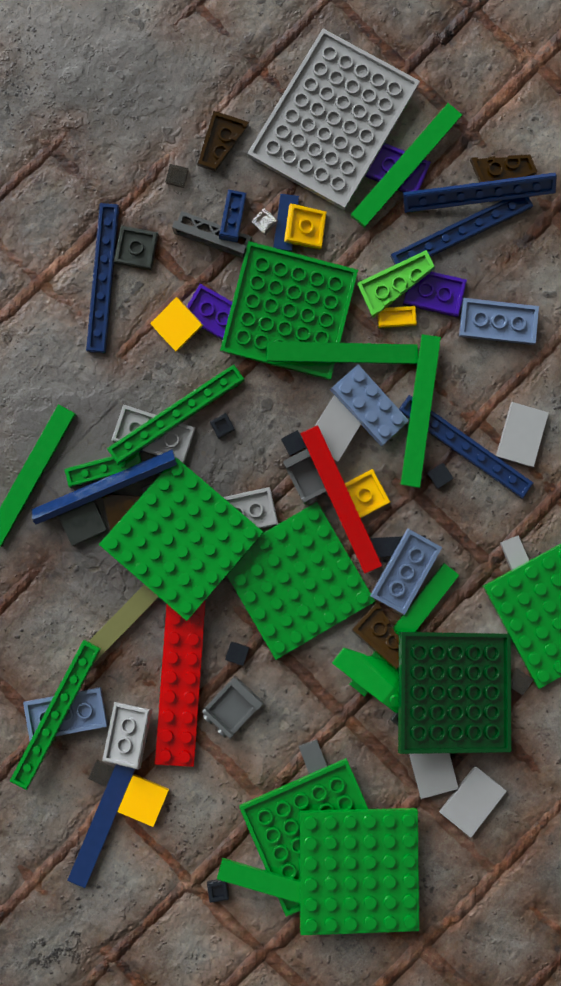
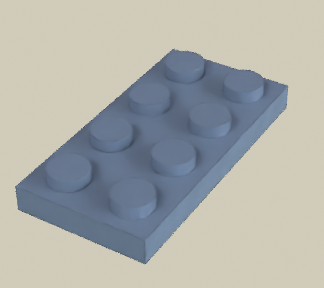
(498, 321)
(369, 405)
(406, 571)
(85, 713)

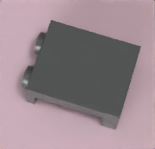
(305, 477)
(231, 707)

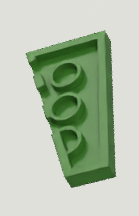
(393, 282)

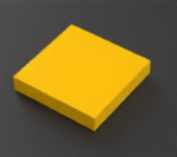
(305, 226)
(176, 324)
(367, 493)
(143, 800)

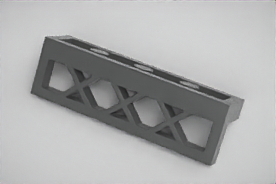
(206, 238)

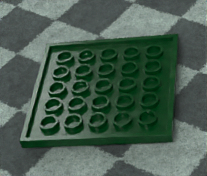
(454, 693)

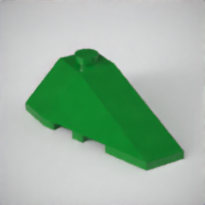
(371, 674)

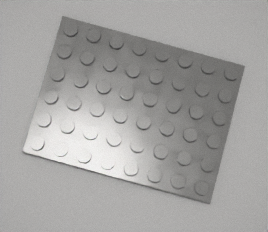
(333, 119)

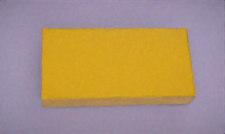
(397, 317)

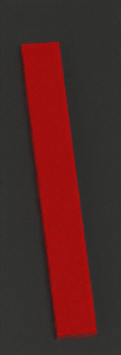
(341, 499)

